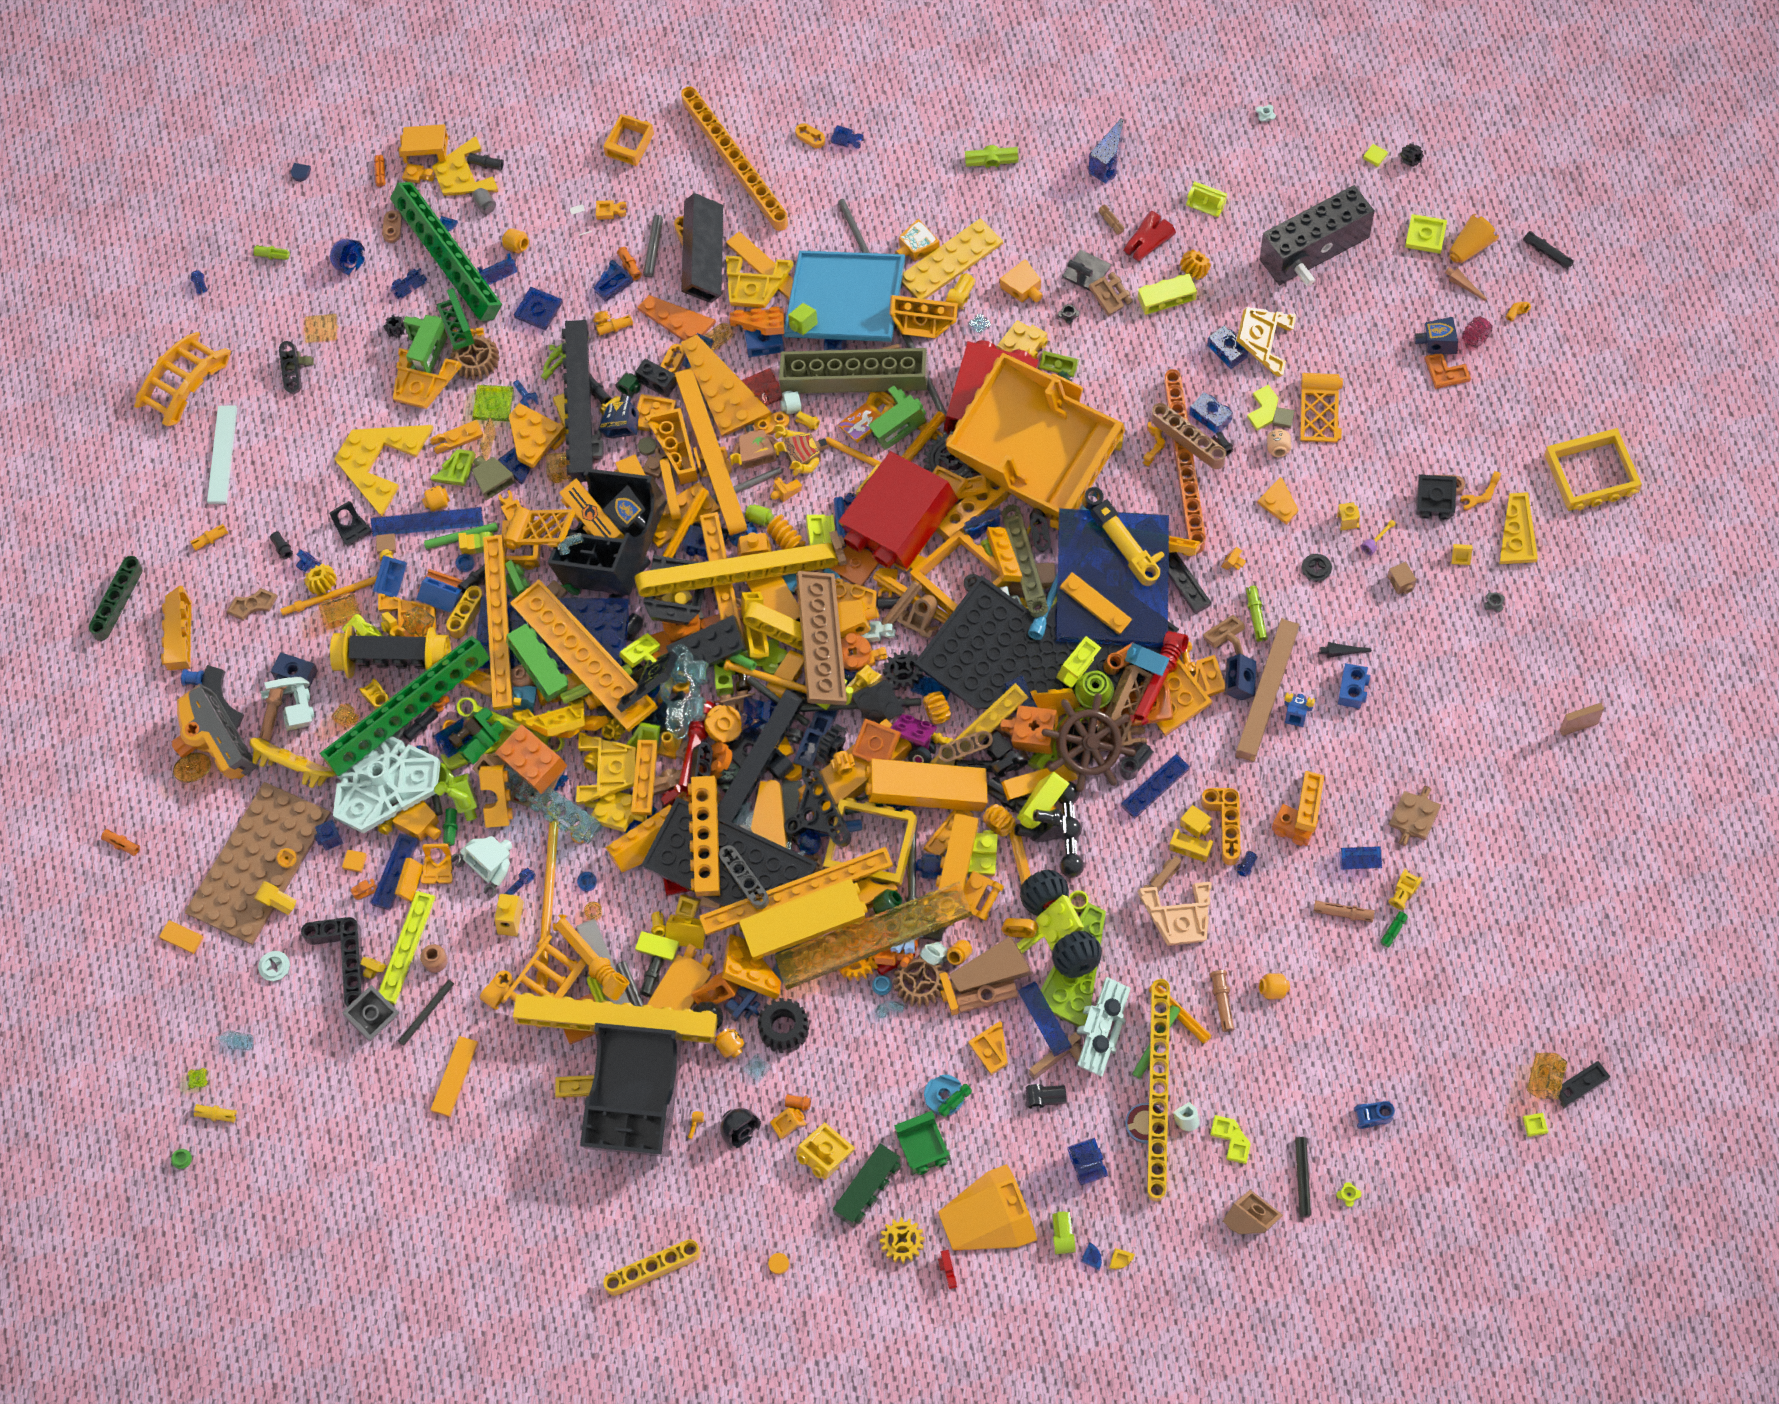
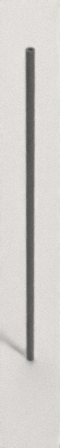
(933, 393)

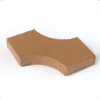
(260, 601)

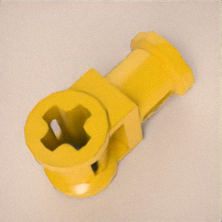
(1406, 887)

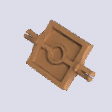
(1415, 815)

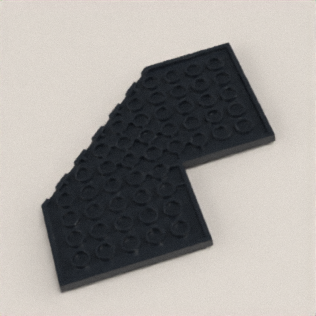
(990, 644)

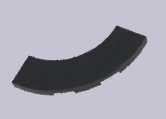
(213, 680)

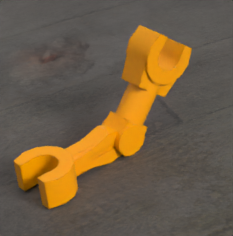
(1160, 444)
(1485, 497)

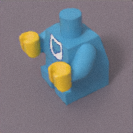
(524, 698)

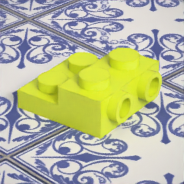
(984, 853)

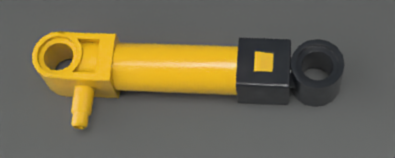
(1106, 517)

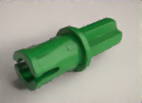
(450, 826)

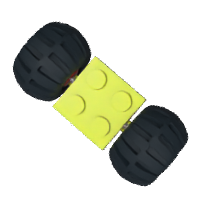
(1073, 950)

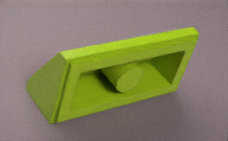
(1057, 363)

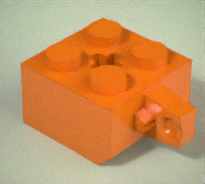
(1025, 722)

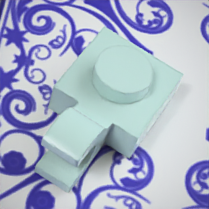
(878, 630)

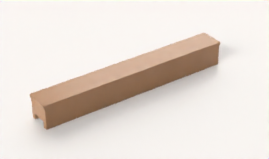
(1267, 690)

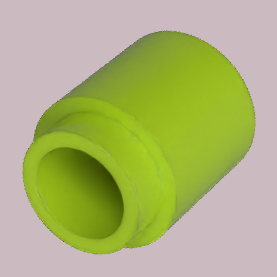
(759, 515)

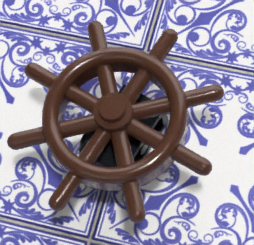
(1080, 742)

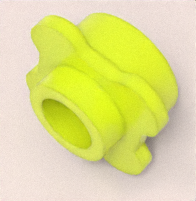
(1349, 1188)

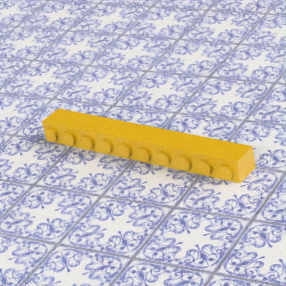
(583, 1015)

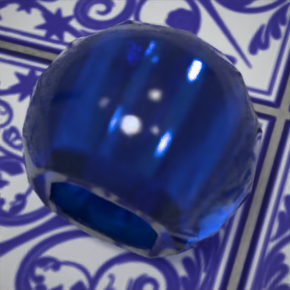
(810, 842)

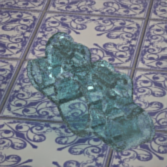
(693, 705)

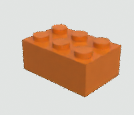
(531, 759)

